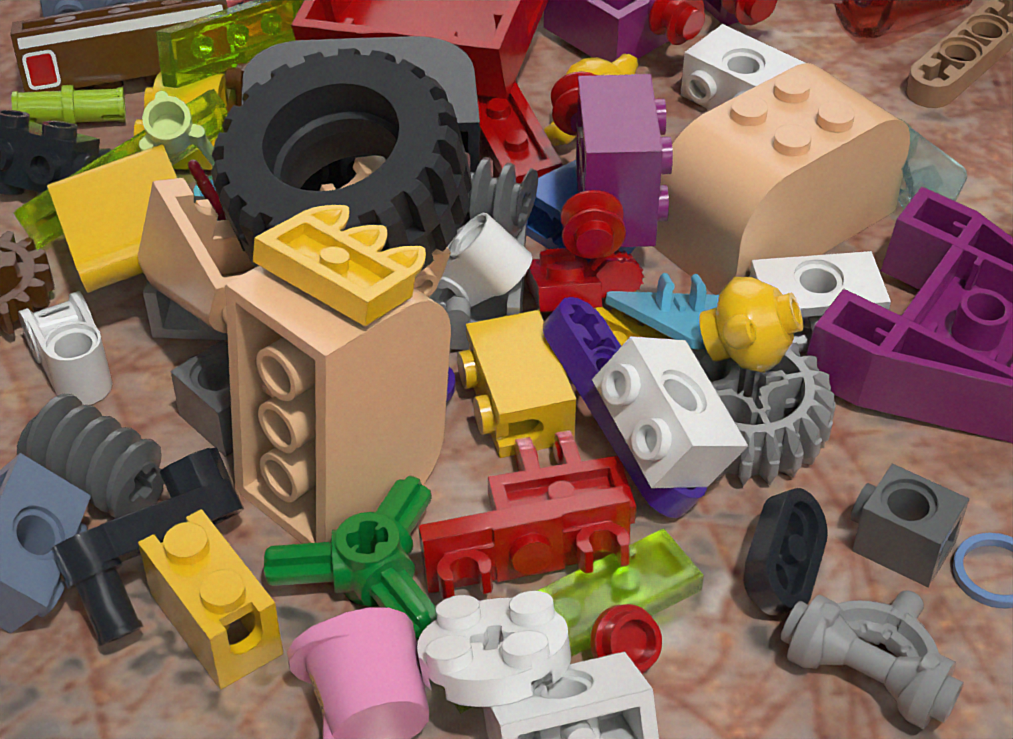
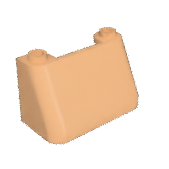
(194, 255)

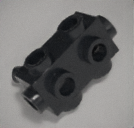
(41, 154)

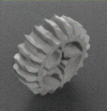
(779, 412)

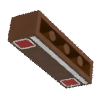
(99, 44)

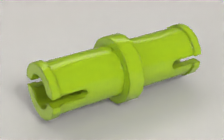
(72, 105)

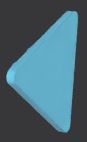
(667, 311)

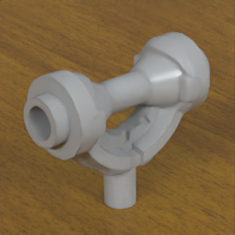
(839, 636)

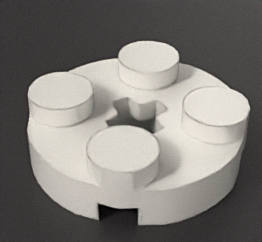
(493, 648)

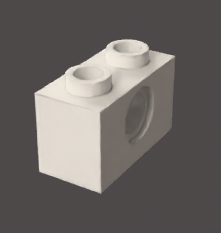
(729, 65)
(819, 280)
(669, 413)
(591, 701)

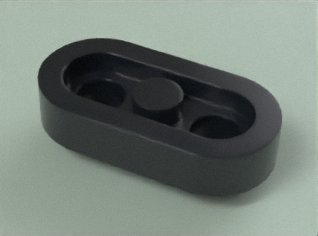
(785, 552)

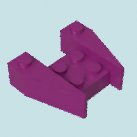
(954, 342)

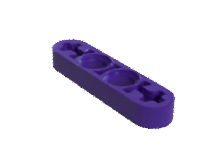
(583, 348)

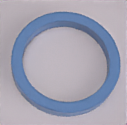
(965, 583)

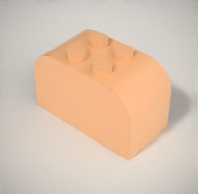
(779, 175)
(328, 404)

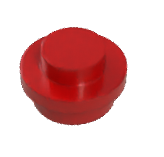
(627, 630)

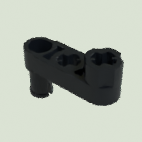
(93, 556)

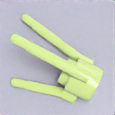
(170, 123)

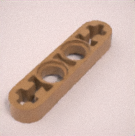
(965, 42)

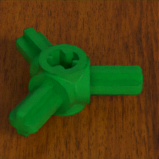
(365, 557)

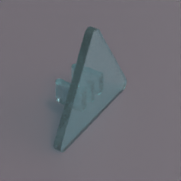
(931, 169)

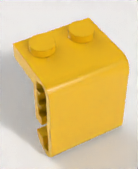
(106, 214)

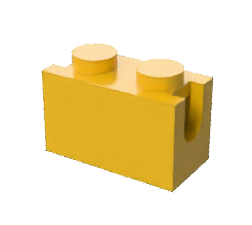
(516, 382)
(205, 589)

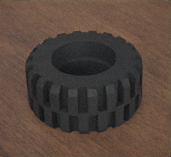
(340, 111)

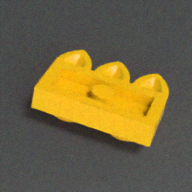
(340, 265)

